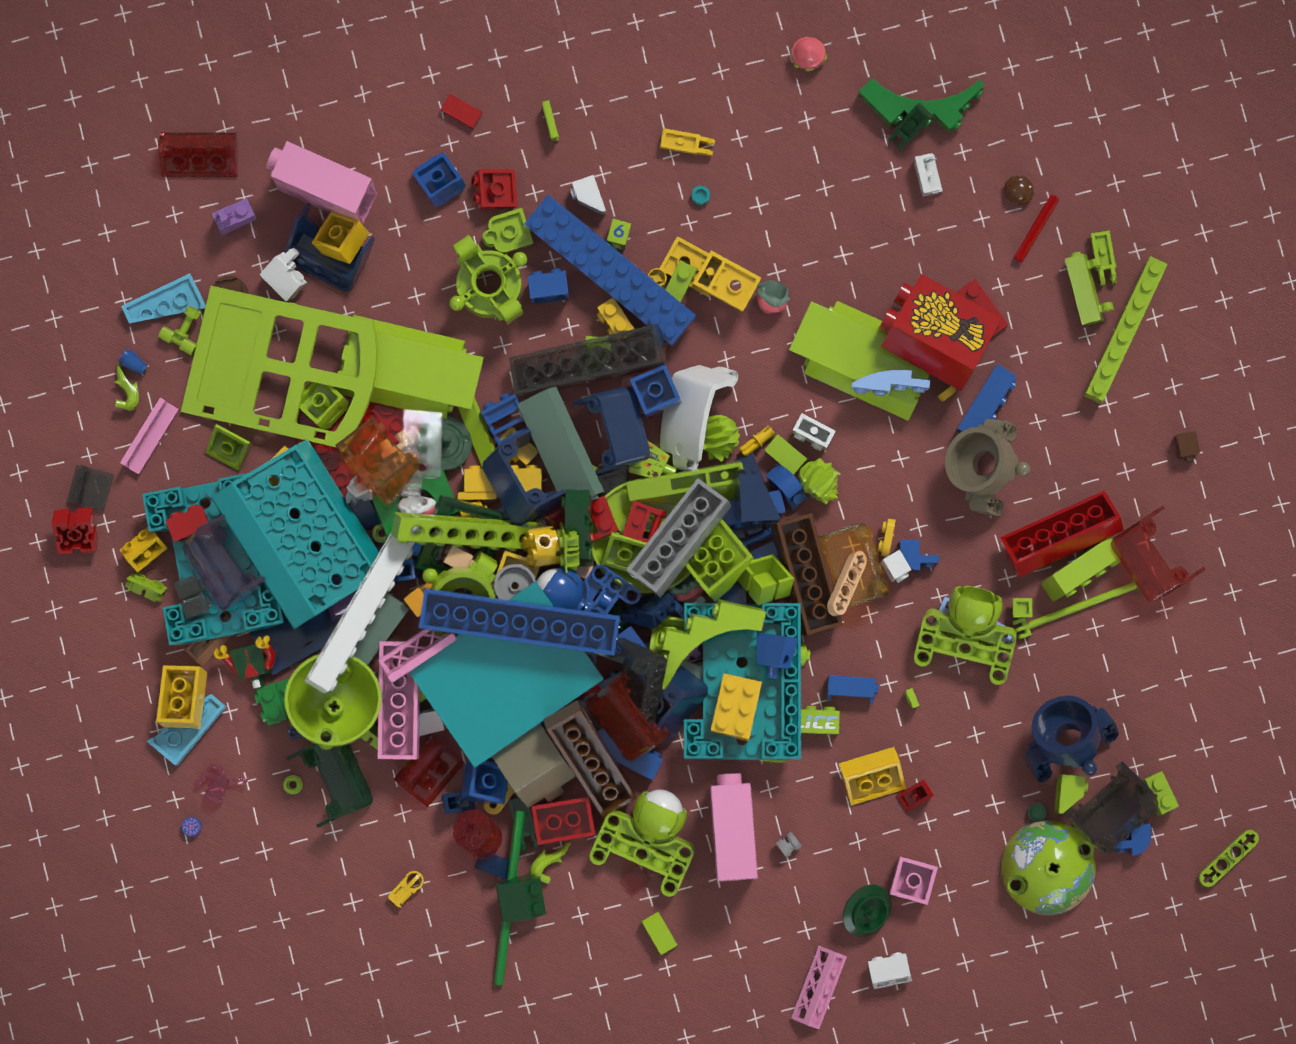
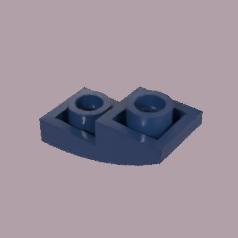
(365, 513)

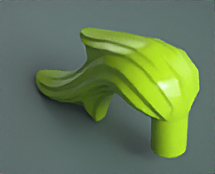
(130, 390)
(545, 859)

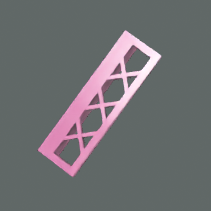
(149, 436)
(419, 657)
(822, 989)

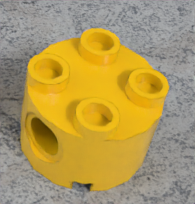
(541, 546)

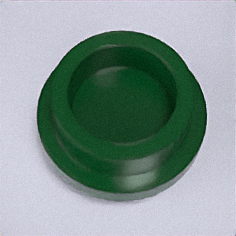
(1036, 812)

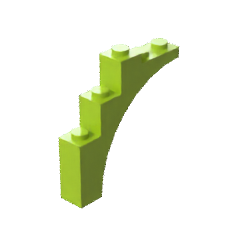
(699, 628)

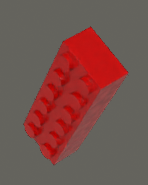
(1061, 534)

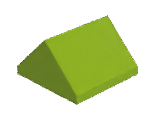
(228, 447)
(621, 551)

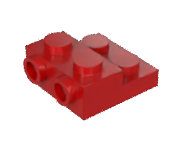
(494, 189)

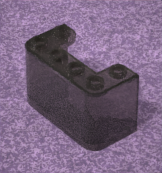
(1114, 810)

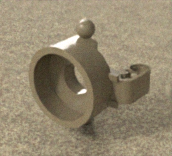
(963, 460)

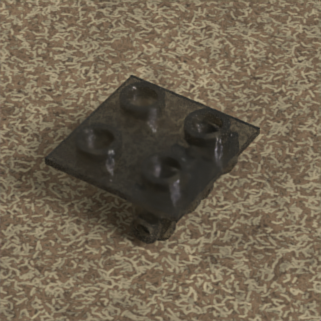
(90, 487)

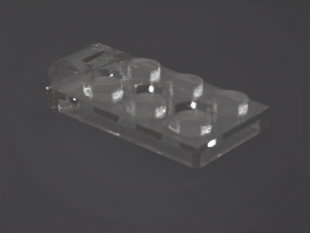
(432, 441)

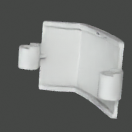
(686, 422)

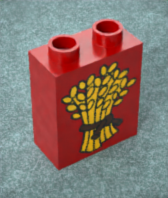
(938, 331)

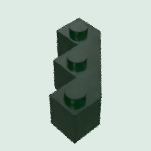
(578, 519)

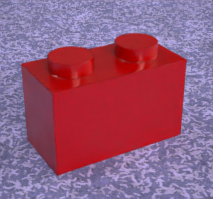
(184, 525)

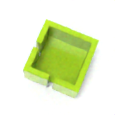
(766, 579)

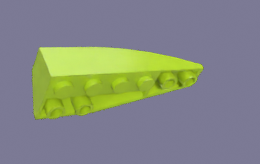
(673, 486)

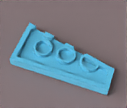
(165, 301)
(177, 742)

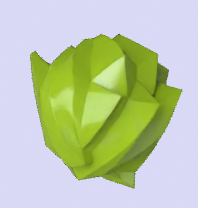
(720, 437)
(819, 480)

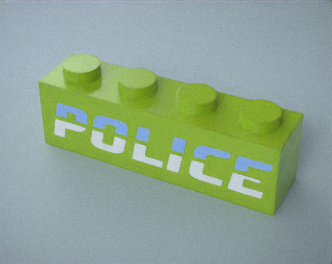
(819, 721)

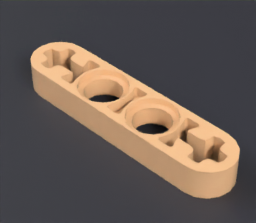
(850, 585)

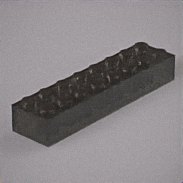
(588, 361)

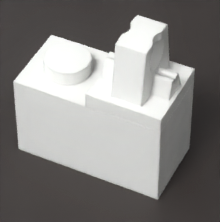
(283, 277)

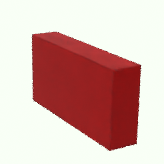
(461, 111)

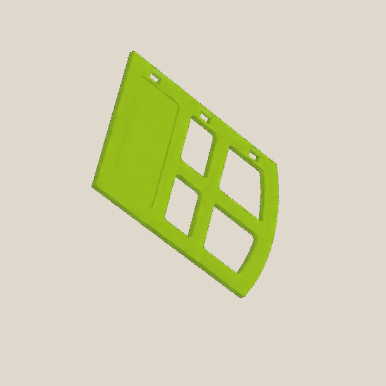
(234, 357)

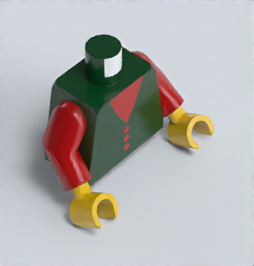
(250, 660)

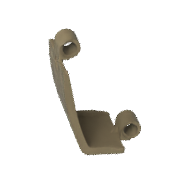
(534, 767)

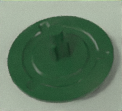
(455, 443)
(867, 910)

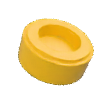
(946, 393)

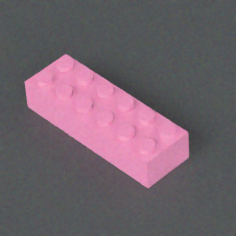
(399, 709)

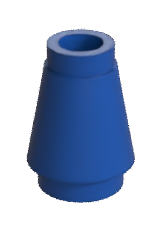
(132, 361)

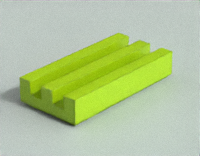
(550, 121)

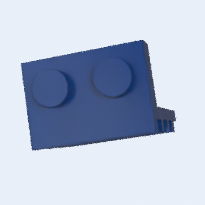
(493, 412)

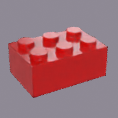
(563, 820)

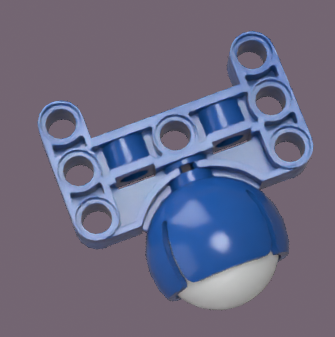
(570, 592)

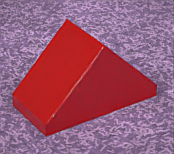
(915, 795)

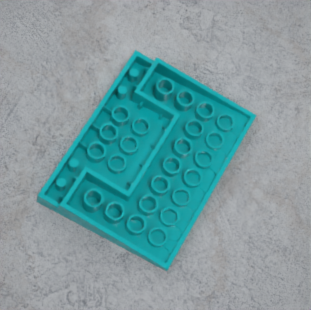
(501, 688)

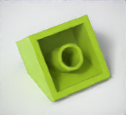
(1069, 791)

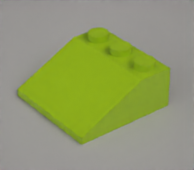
(719, 561)

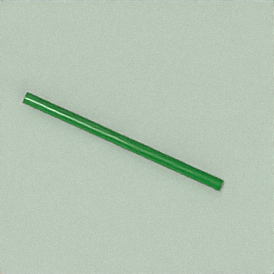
(512, 873)

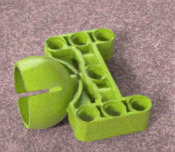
(970, 622)

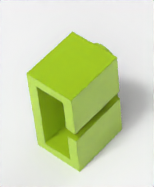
(1165, 796)

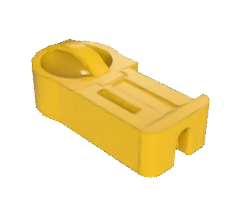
(403, 890)

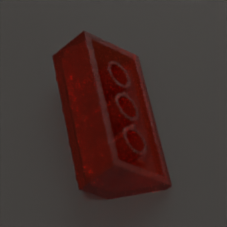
(198, 154)

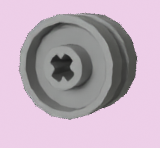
(509, 576)

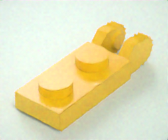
(685, 142)

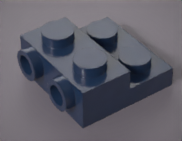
(650, 611)

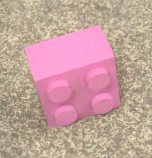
(913, 880)

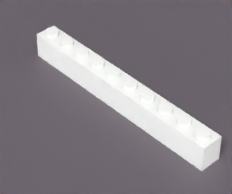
(359, 614)

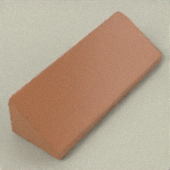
(204, 650)

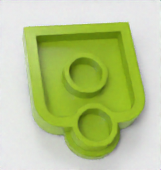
(508, 232)

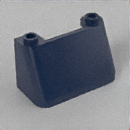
(685, 694)

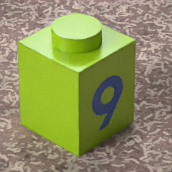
(619, 234)

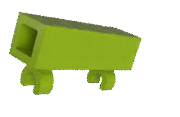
(1084, 288)

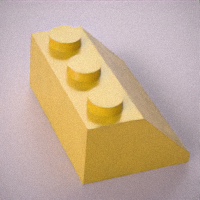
(872, 776)

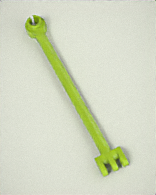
(1026, 626)

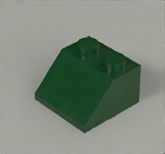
(520, 898)

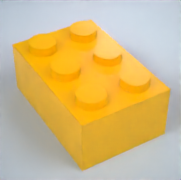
(181, 697)
(736, 707)

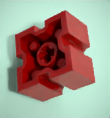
(74, 530)

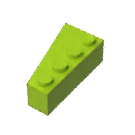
(1081, 570)

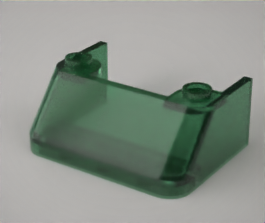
(341, 777)

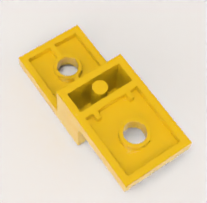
(713, 274)

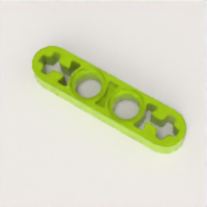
(1230, 860)

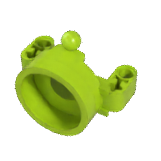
(473, 261)
(476, 578)

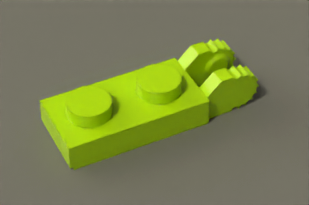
(1103, 249)

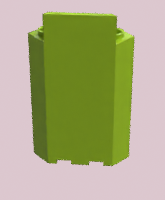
(846, 346)
(416, 369)

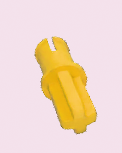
(757, 441)

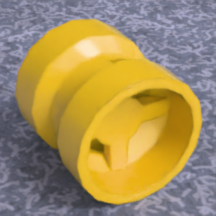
(658, 275)

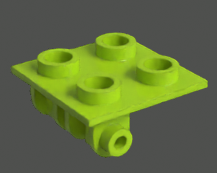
(568, 549)

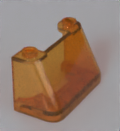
(377, 461)

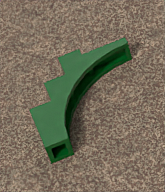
(945, 111)

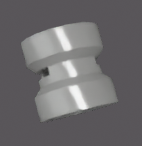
(788, 844)

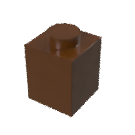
(1187, 445)

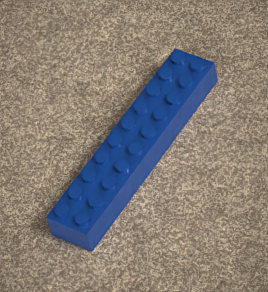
(610, 269)
(519, 621)

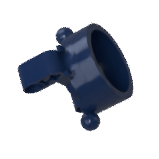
(1062, 715)

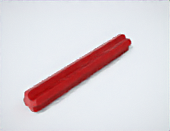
(1036, 228)

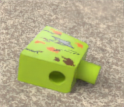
(654, 466)

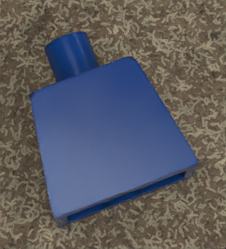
(775, 652)

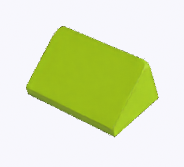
(659, 933)

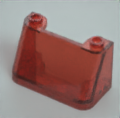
(624, 720)

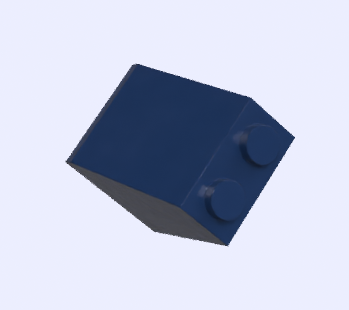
(752, 498)

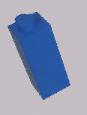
(851, 687)

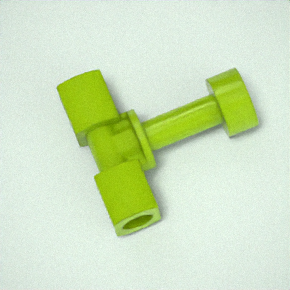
(180, 336)

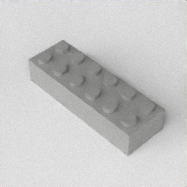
(679, 537)

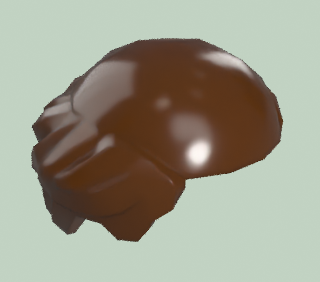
(1019, 190)

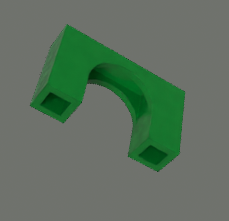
(430, 486)

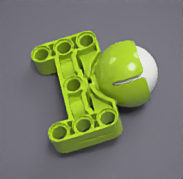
(653, 827)

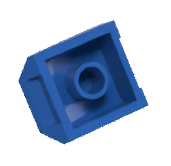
(439, 179)

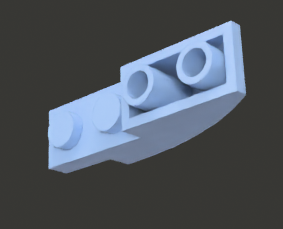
(882, 381)

